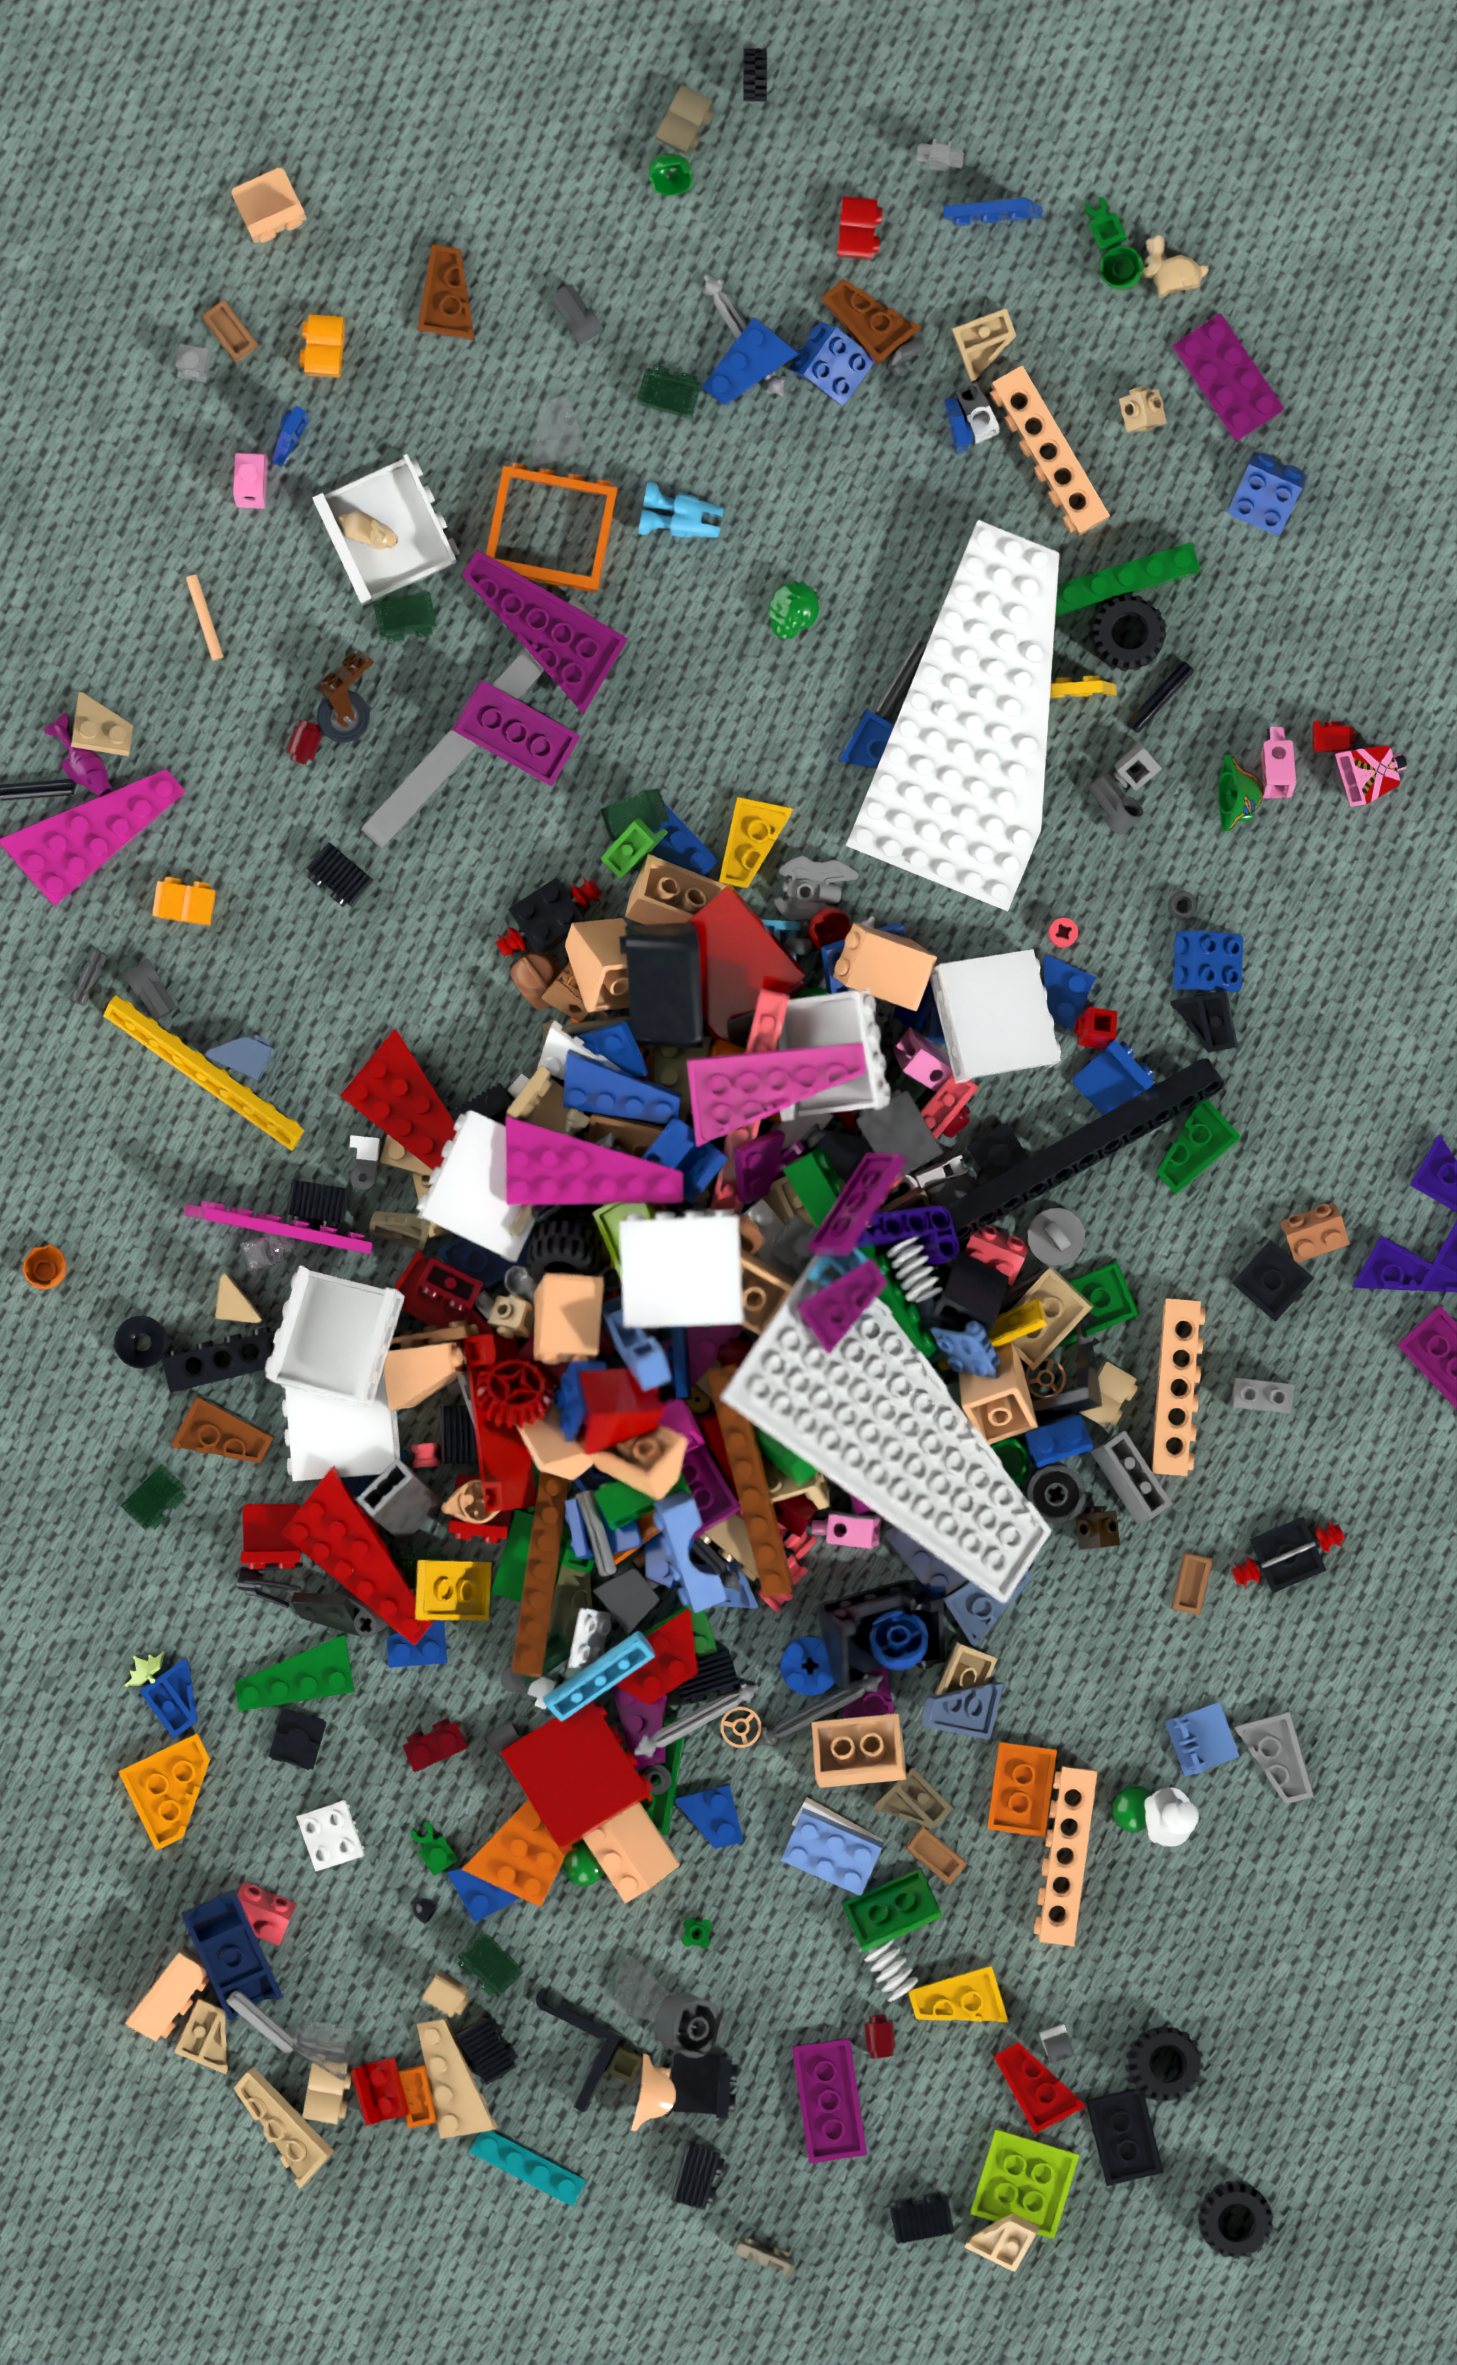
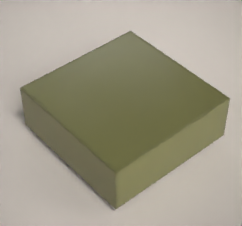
(625, 2064)

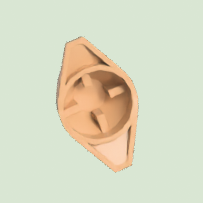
(468, 1504)
(656, 2093)

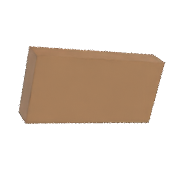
(229, 331)
(1192, 1583)
(936, 1855)

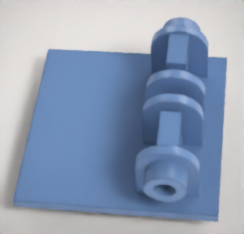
(968, 1351)
(1202, 1739)

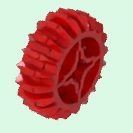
(514, 1397)

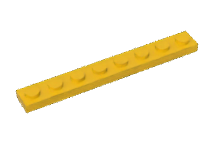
(203, 1072)

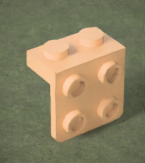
(268, 205)

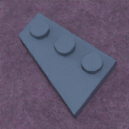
(977, 1609)
(965, 1710)

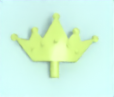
(145, 1670)

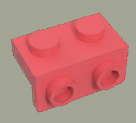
(998, 1251)
(266, 1912)

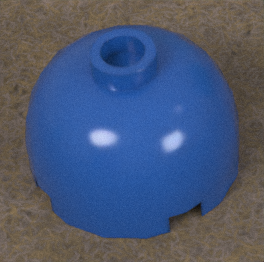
(898, 1640)

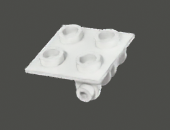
(589, 1637)
(330, 1835)

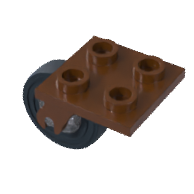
(343, 713)

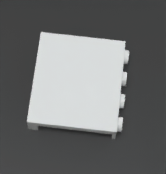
(402, 504)
(994, 1015)
(833, 1021)
(471, 1188)
(681, 1270)
(334, 1337)
(339, 1434)

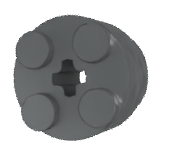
(1071, 1489)
(688, 2024)

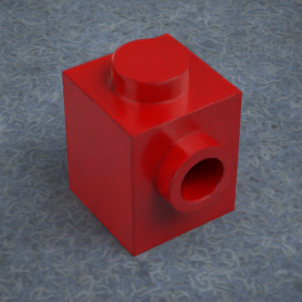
(1096, 1028)

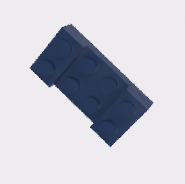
(230, 1951)

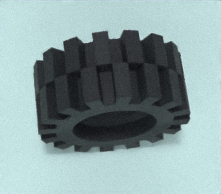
(755, 74)

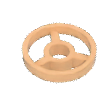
(1051, 1384)
(743, 1734)

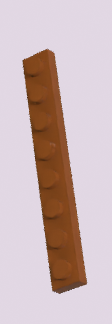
(752, 1489)
(540, 1575)

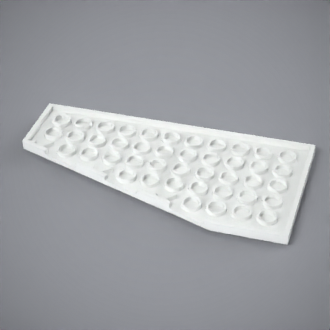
(970, 744)
(890, 1437)

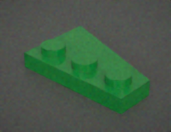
(1198, 1146)

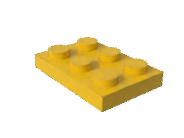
(453, 1590)

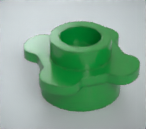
(690, 1927)

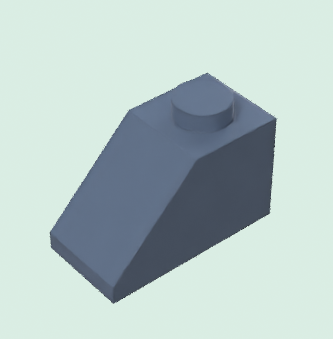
(244, 1055)

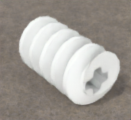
(913, 1270)
(891, 1969)

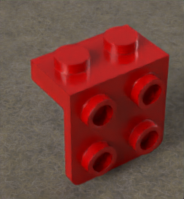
(491, 1530)
(263, 1536)

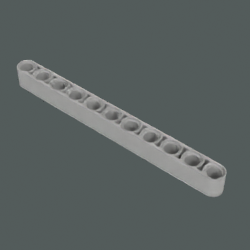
(447, 756)

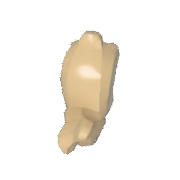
(1171, 273)
(365, 529)

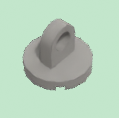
(1056, 1236)

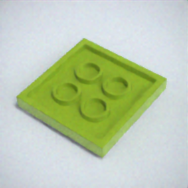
(1024, 2180)

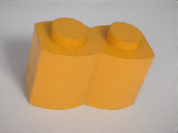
(323, 346)
(184, 902)

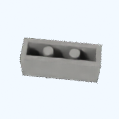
(1131, 1477)

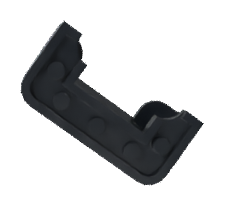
(664, 984)
(849, 1620)

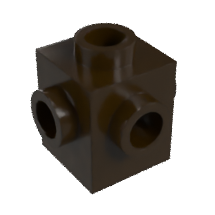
(1097, 1528)

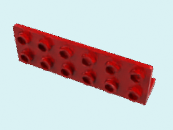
(502, 1452)

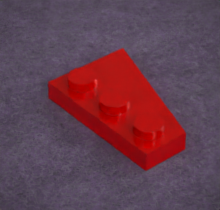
(1036, 2089)

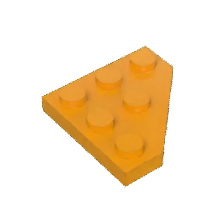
(167, 1788)

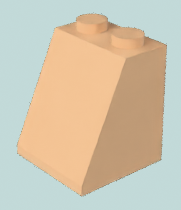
(598, 964)
(886, 965)
(567, 1318)
(421, 1372)
(999, 1405)

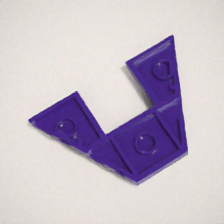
(1399, 1269)

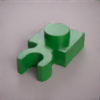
(1105, 228)
(436, 1853)

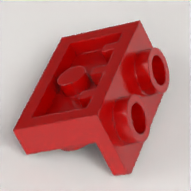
(380, 2091)

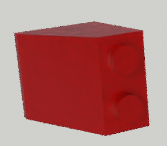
(616, 1409)

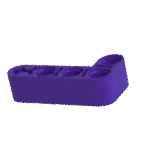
(930, 1224)

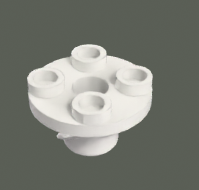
(1170, 1817)

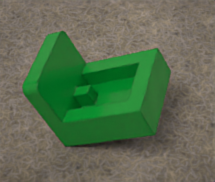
(568, 1559)

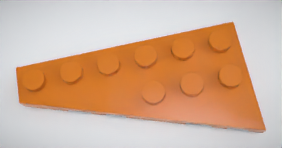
(520, 1857)

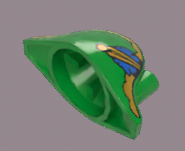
(1238, 794)

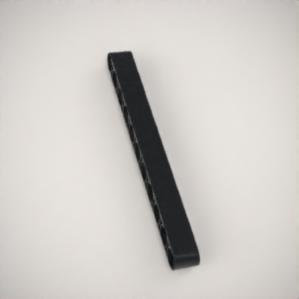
(1084, 1148)

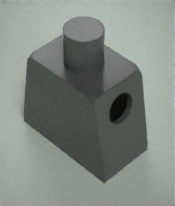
(628, 1597)

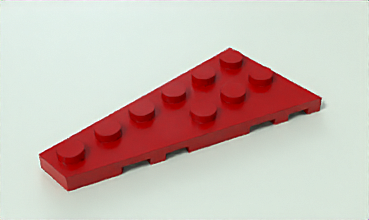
(402, 1101)
(350, 1549)

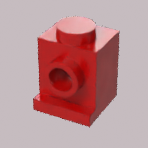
(1332, 737)

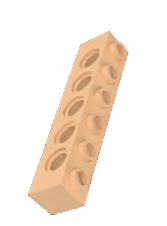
(1019, 384)
(1174, 1312)
(1064, 1930)

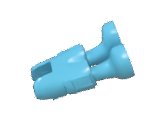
(686, 515)

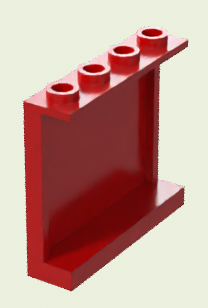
(738, 960)
(577, 1774)

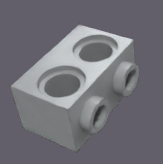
(1262, 1395)

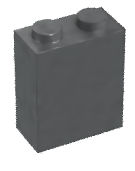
(900, 1130)
(400, 1500)

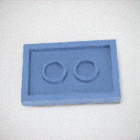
(832, 1851)

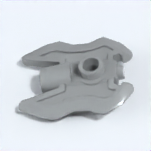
(811, 887)

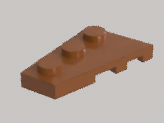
(445, 296)
(867, 321)
(220, 1432)

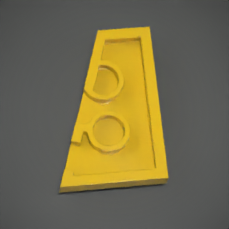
(1090, 685)
(750, 839)
(960, 1997)

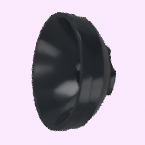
(125, 1342)

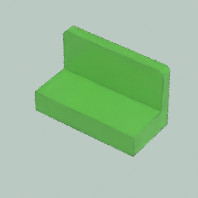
(631, 848)

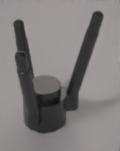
(253, 1580)

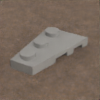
(1279, 1753)

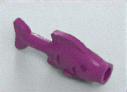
(83, 765)

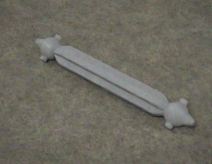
(737, 325)
(696, 1719)

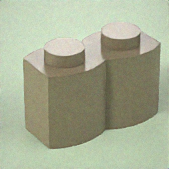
(684, 120)

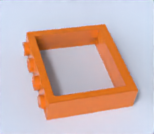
(572, 482)

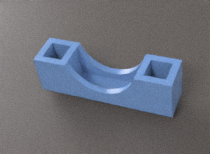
(640, 1354)
(678, 1521)

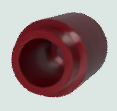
(304, 742)
(879, 2036)

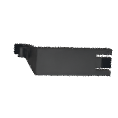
(1089, 1394)
(594, 2028)

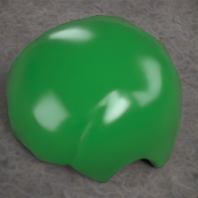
(672, 164)
(1127, 262)
(1129, 1808)
(582, 1866)

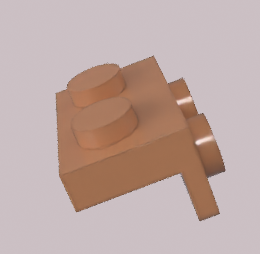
(1315, 1232)

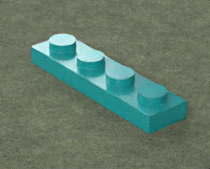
(528, 2166)

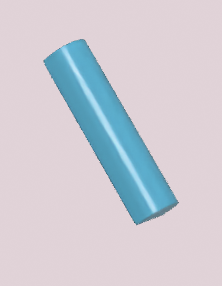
(599, 1676)

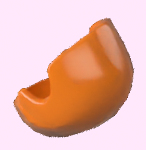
(42, 1275)

